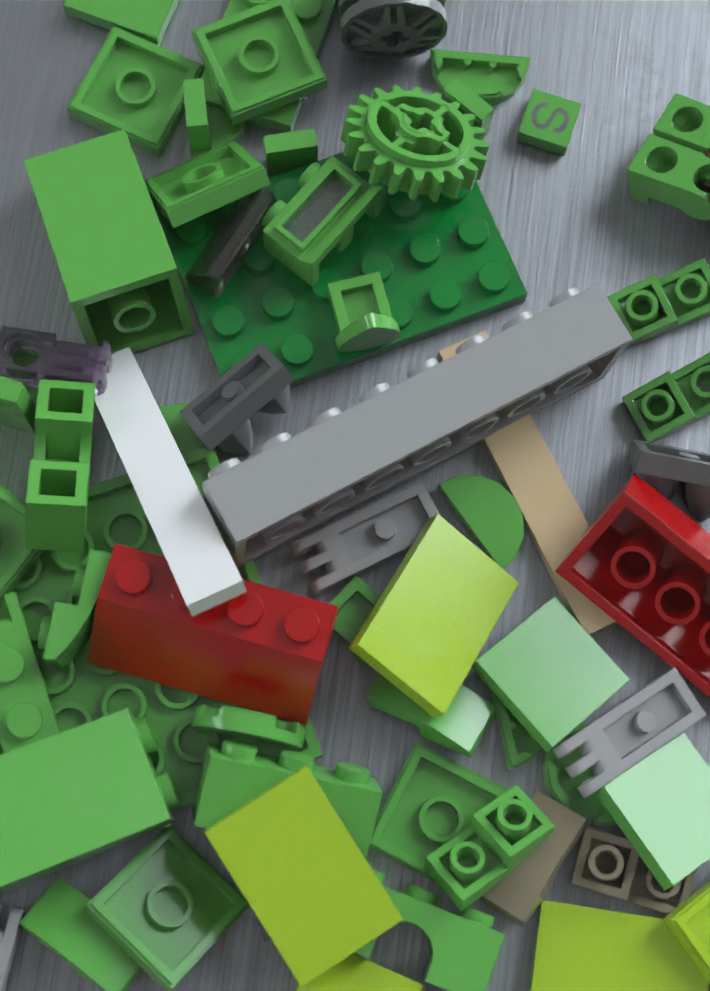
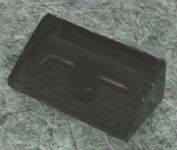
(230, 243)

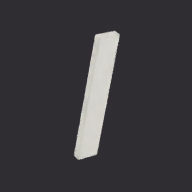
(167, 489)

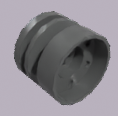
(392, 27)

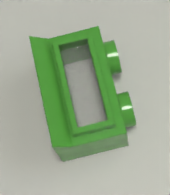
(318, 217)

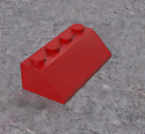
(650, 575)
(247, 652)

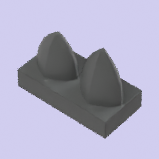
(224, 408)
(667, 466)

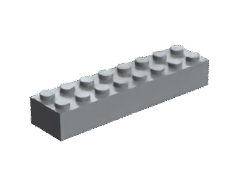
(413, 424)

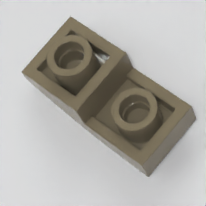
(616, 870)
(528, 884)

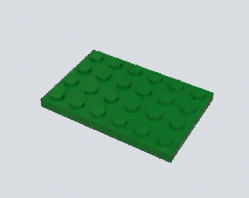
(435, 261)

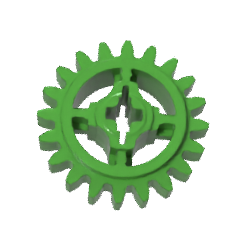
(414, 143)

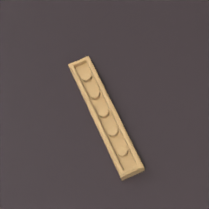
(545, 503)

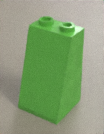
(110, 244)
(79, 797)

